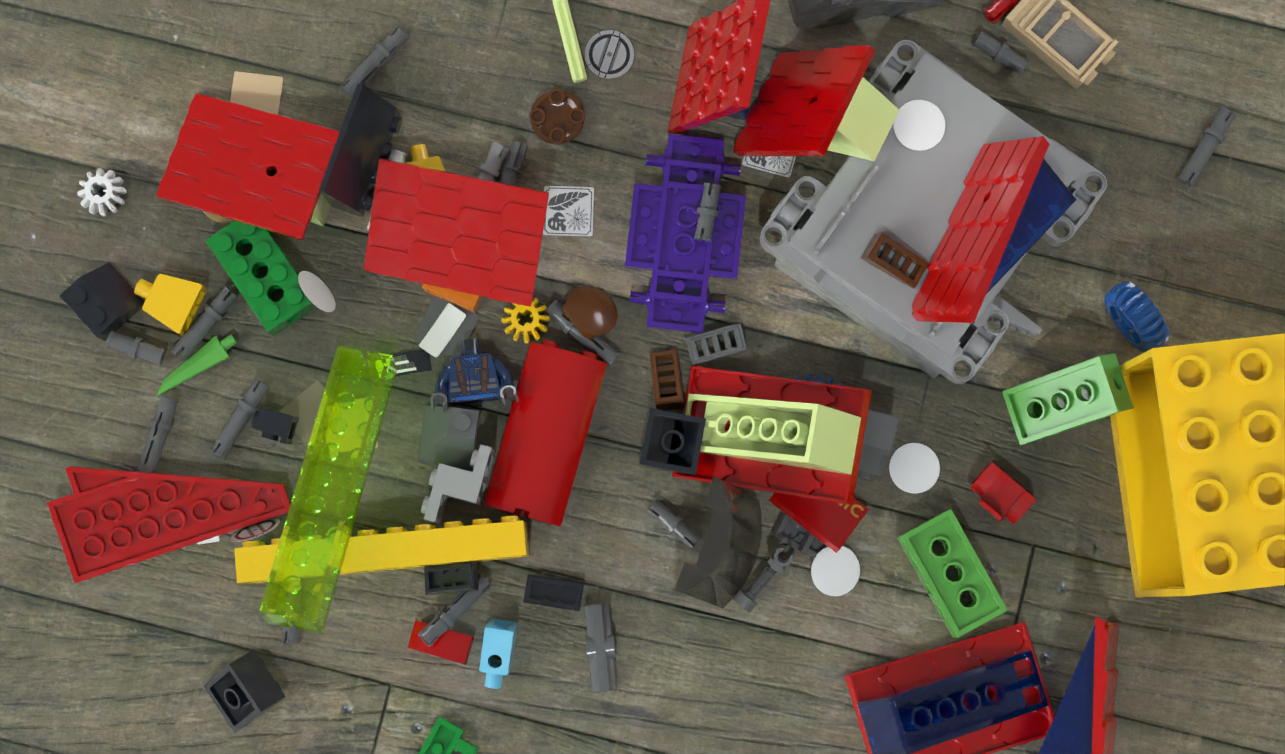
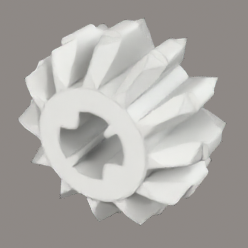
(91, 192)

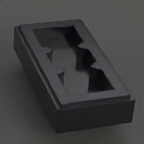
(451, 578)
(553, 592)

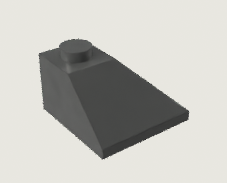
(449, 436)

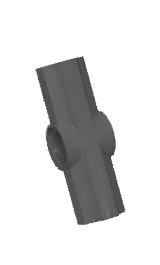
(600, 647)

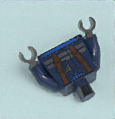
(473, 379)

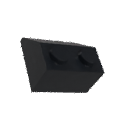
(102, 300)
(671, 442)
(244, 690)

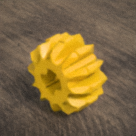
(527, 329)

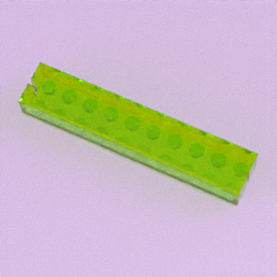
(328, 491)

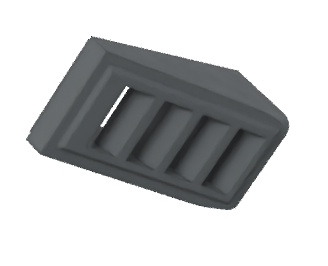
(725, 331)

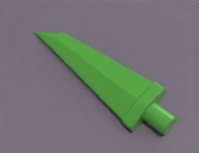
(205, 358)

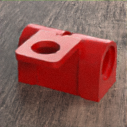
(1001, 494)

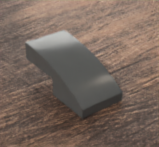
(796, 536)

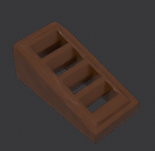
(890, 245)
(667, 403)

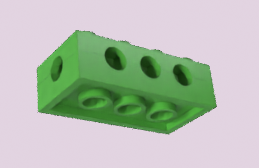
(1068, 399)
(971, 574)

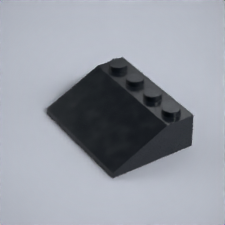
(357, 152)

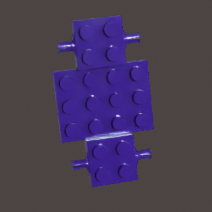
(665, 228)

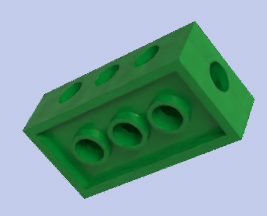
(244, 270)

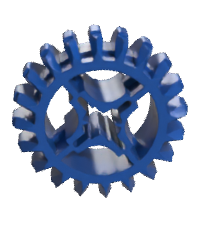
(1136, 316)

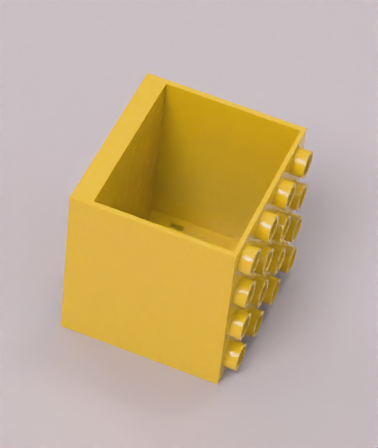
(1204, 466)

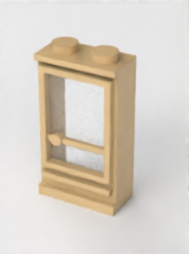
(1061, 38)

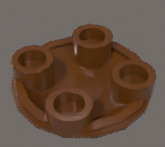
(557, 117)
(591, 311)

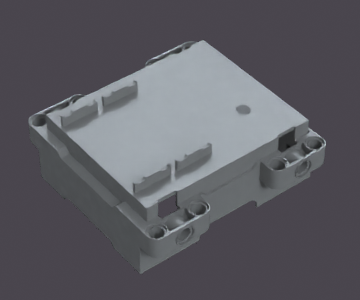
(910, 201)

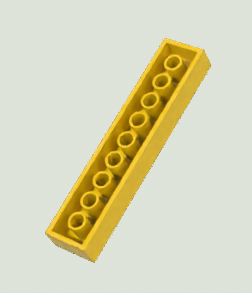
(405, 548)

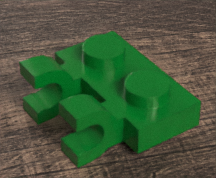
(446, 738)

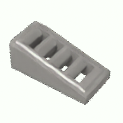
(1017, 320)

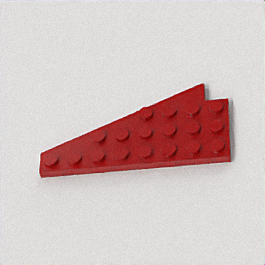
(138, 515)

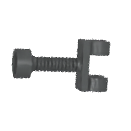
(746, 598)

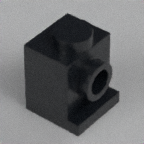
(275, 424)

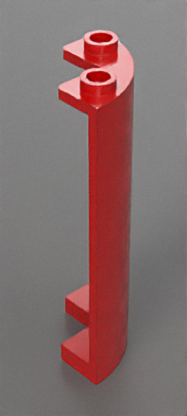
(545, 433)

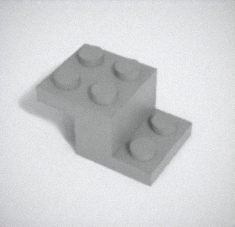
(458, 484)

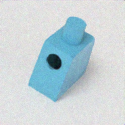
(498, 640)

